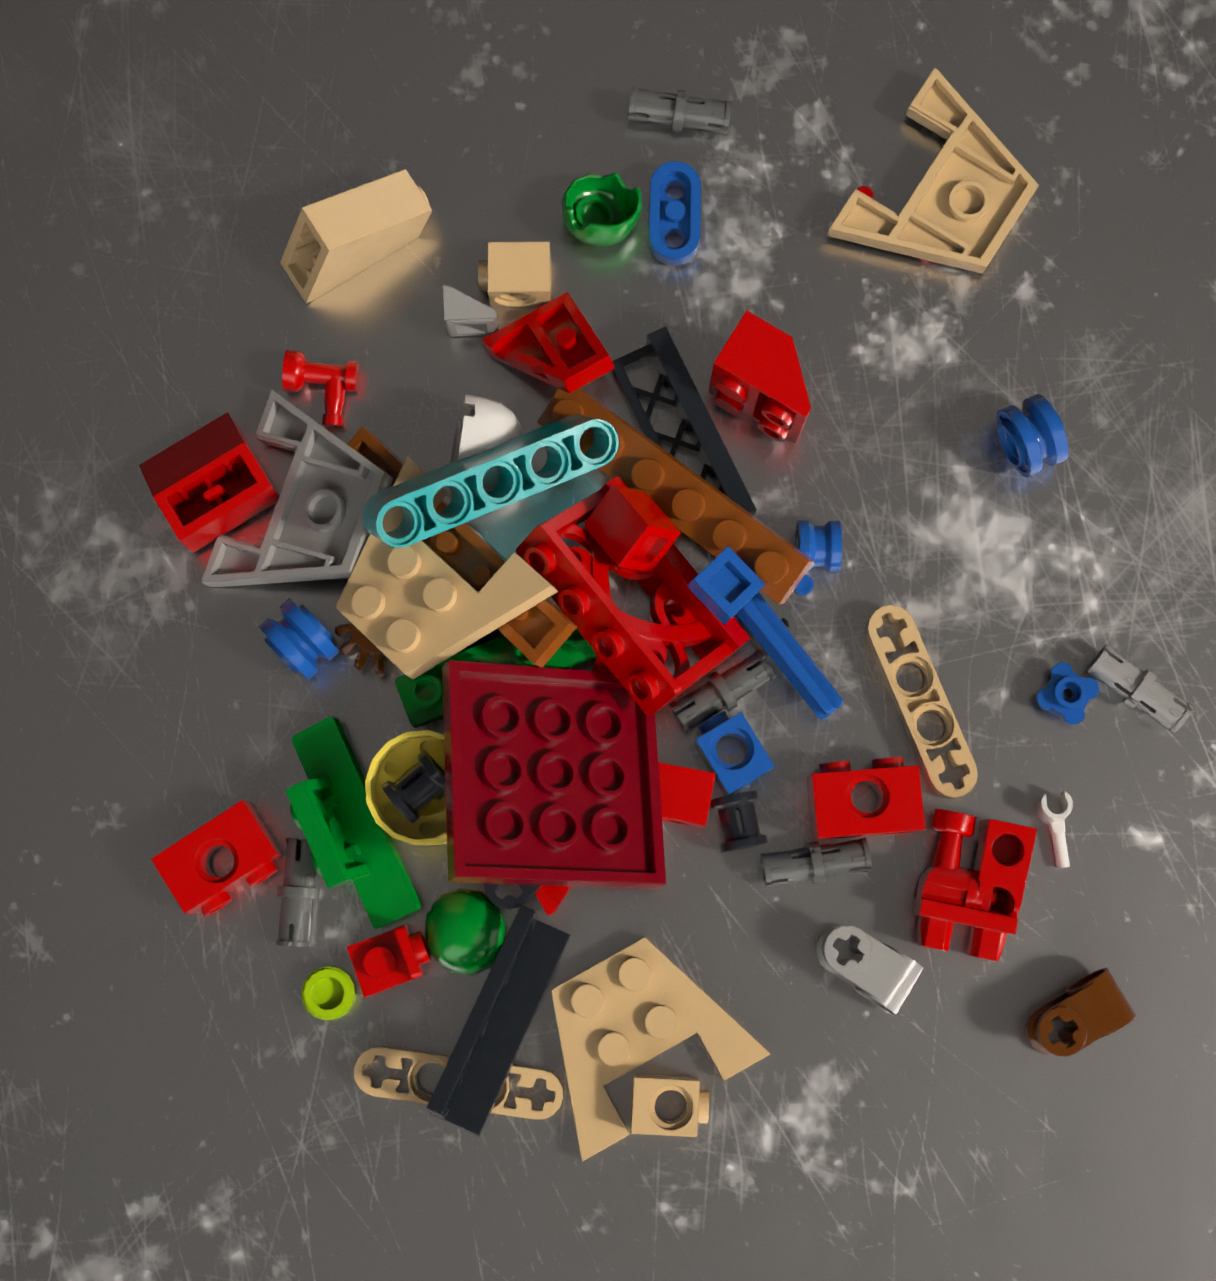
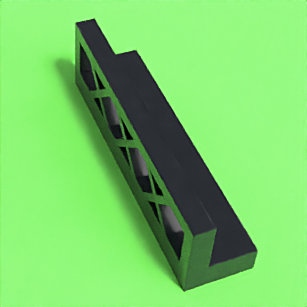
(690, 409)
(498, 1023)

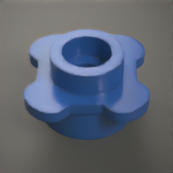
(1052, 696)

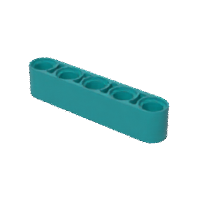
(466, 477)

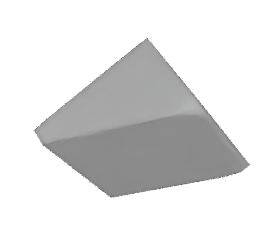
(466, 315)

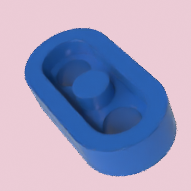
(674, 216)

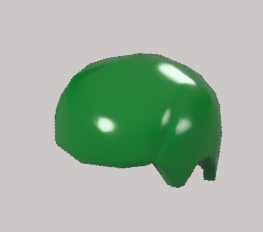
(600, 209)
(464, 931)

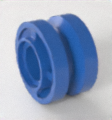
(1032, 435)
(299, 639)

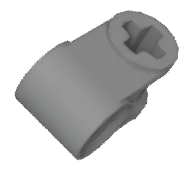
(874, 971)

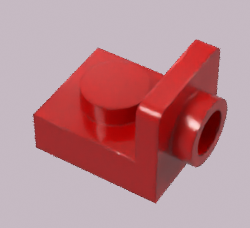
(389, 959)

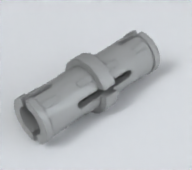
(1140, 688)

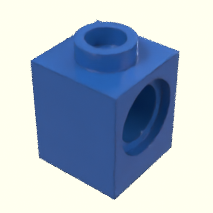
(732, 777)

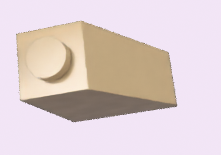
(353, 232)

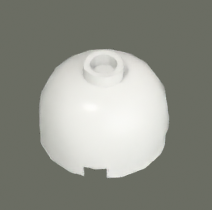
(483, 429)

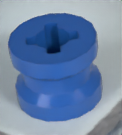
(821, 544)

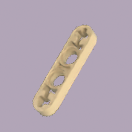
(912, 704)
(390, 1085)

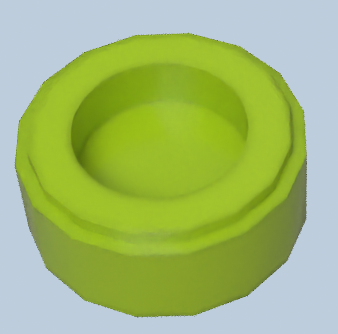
(329, 993)

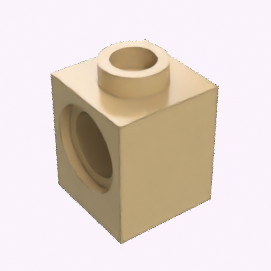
(516, 274)
(643, 1114)

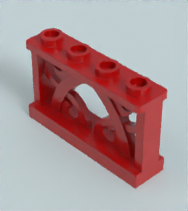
(627, 644)

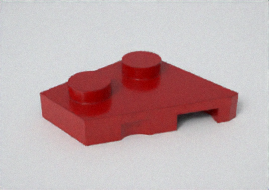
(552, 346)

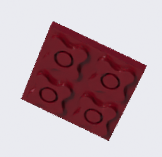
(549, 779)

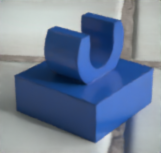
(726, 585)

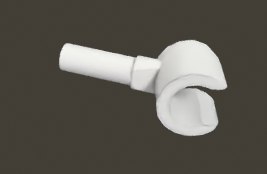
(1057, 826)

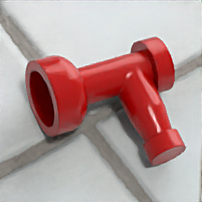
(335, 377)

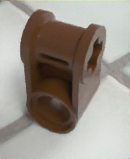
(1087, 1011)

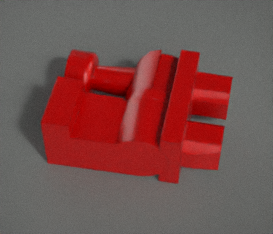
(976, 897)

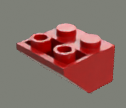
(762, 379)
(208, 483)

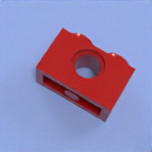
(897, 807)
(187, 862)

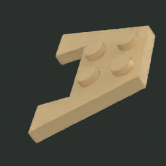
(962, 201)
(420, 606)
(624, 1017)

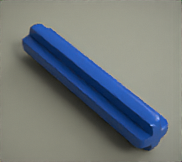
(790, 657)

